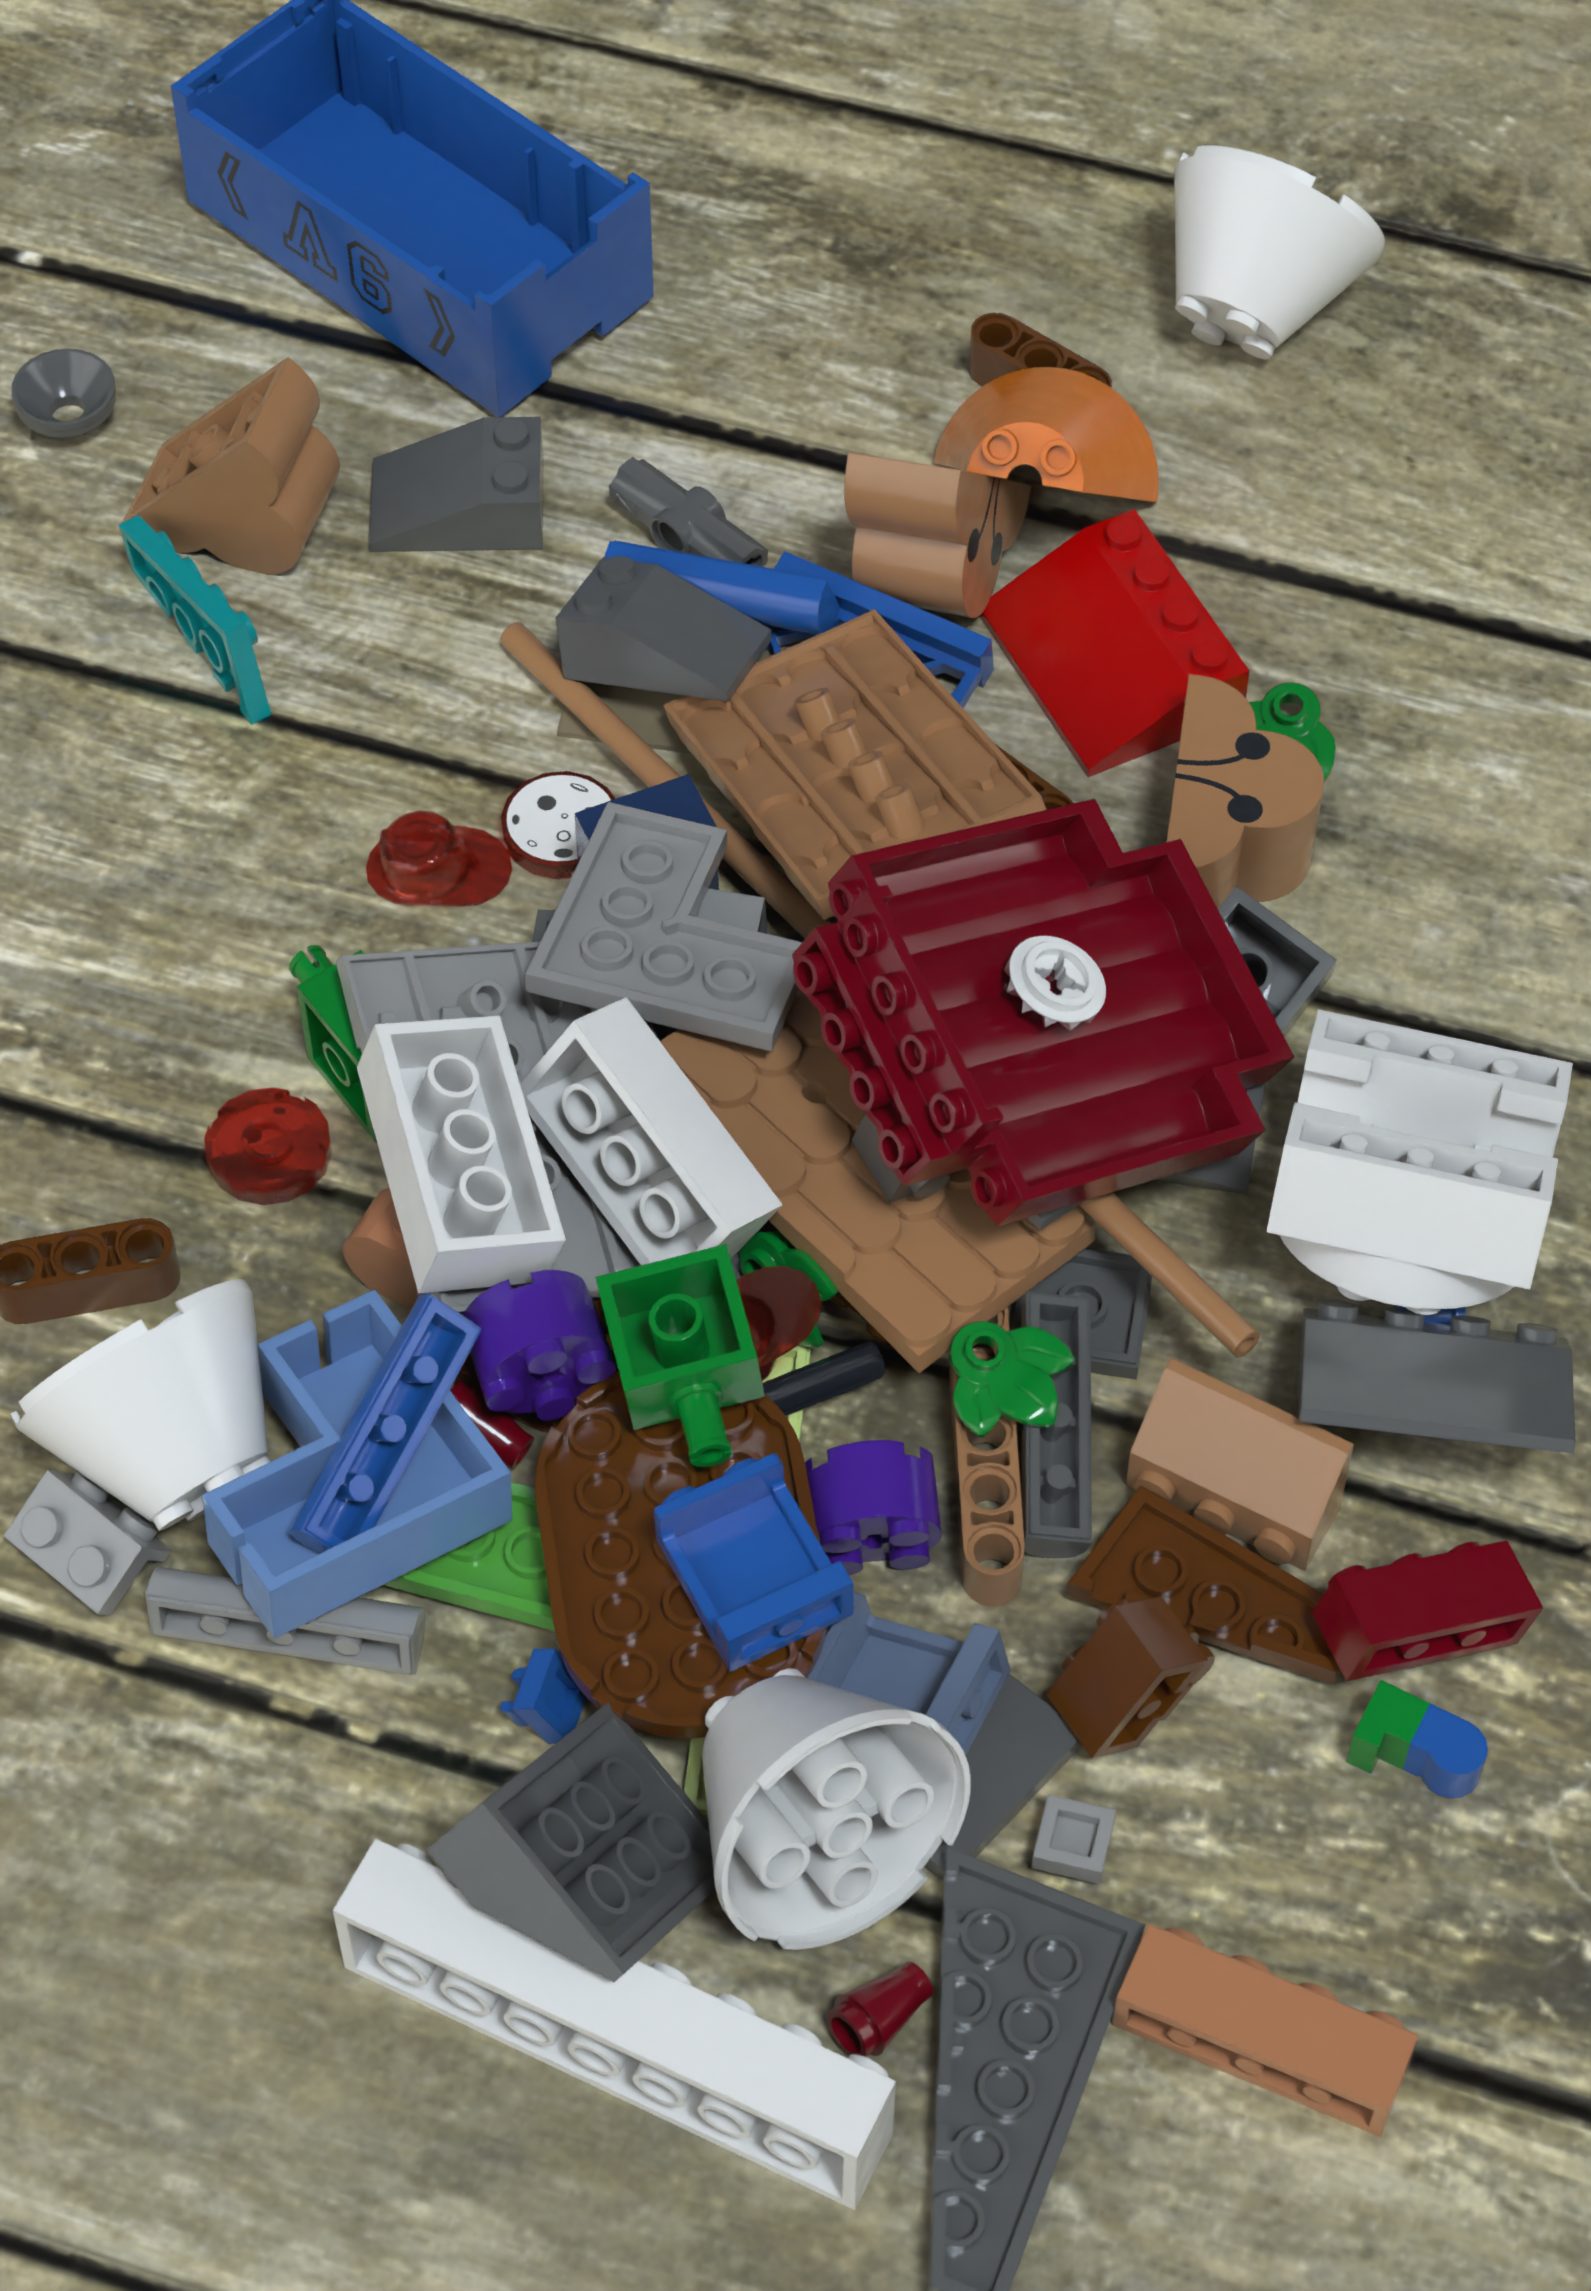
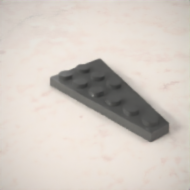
(1018, 2032)

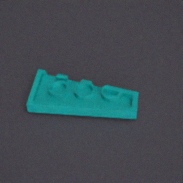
(200, 613)

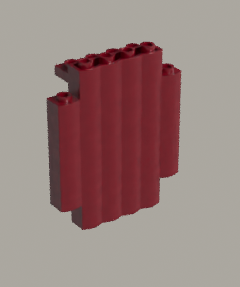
(969, 1081)

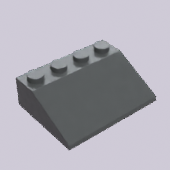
(1435, 1377)
(585, 1849)

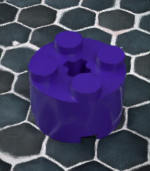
(538, 1344)
(875, 1505)

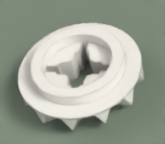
(1076, 977)

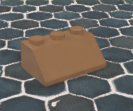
(1240, 1464)

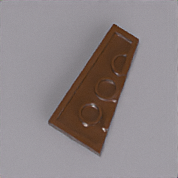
(1207, 1582)

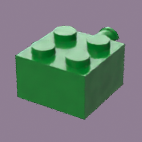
(329, 1029)
(682, 1346)

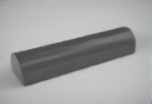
(1058, 1458)

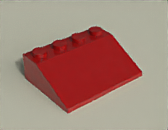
(1110, 642)

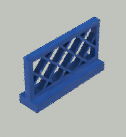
(935, 641)

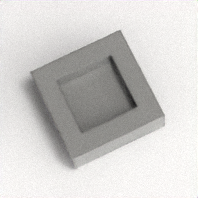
(1073, 1839)

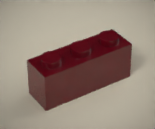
(1426, 1609)

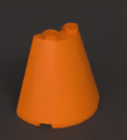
(1061, 424)

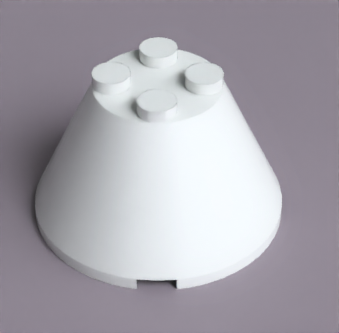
(1261, 247)
(161, 1408)
(824, 1807)

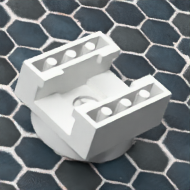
(1418, 1164)

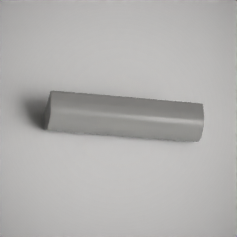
(216, 1612)

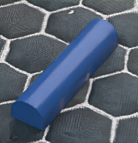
(759, 592)
(387, 1425)

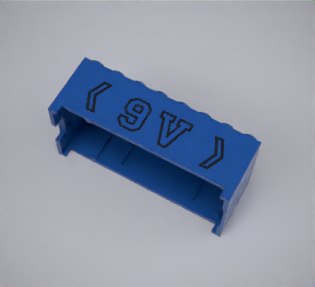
(412, 197)

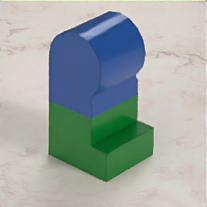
(1420, 1741)

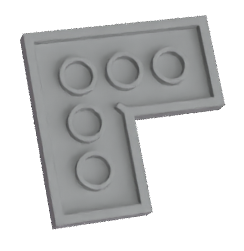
(635, 934)

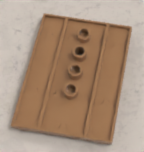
(848, 753)
(905, 1264)

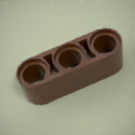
(1007, 345)
(115, 1277)

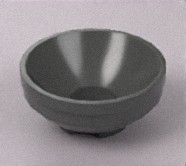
(62, 380)

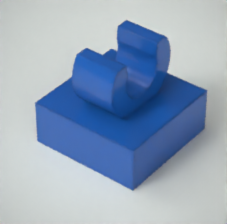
(546, 1697)

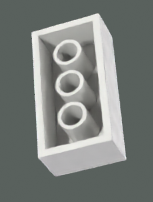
(644, 1139)
(459, 1153)

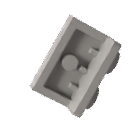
(85, 1539)

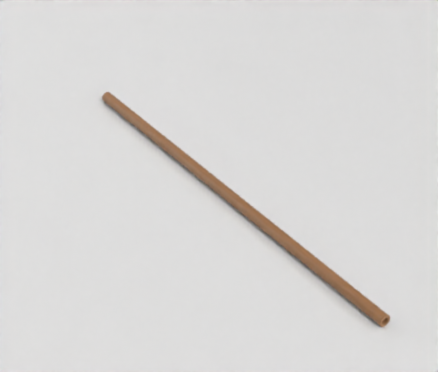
(786, 899)

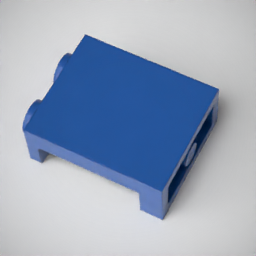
(751, 1562)

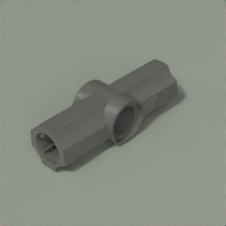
(682, 518)

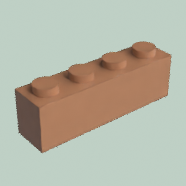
(1265, 2028)

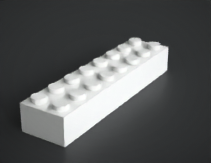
(639, 2038)

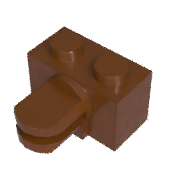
(1128, 1675)

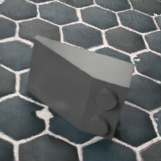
(462, 490)
(655, 633)
(1280, 958)

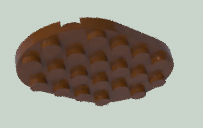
(611, 1590)

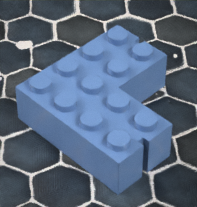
(444, 1499)

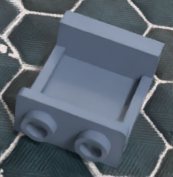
(916, 1668)

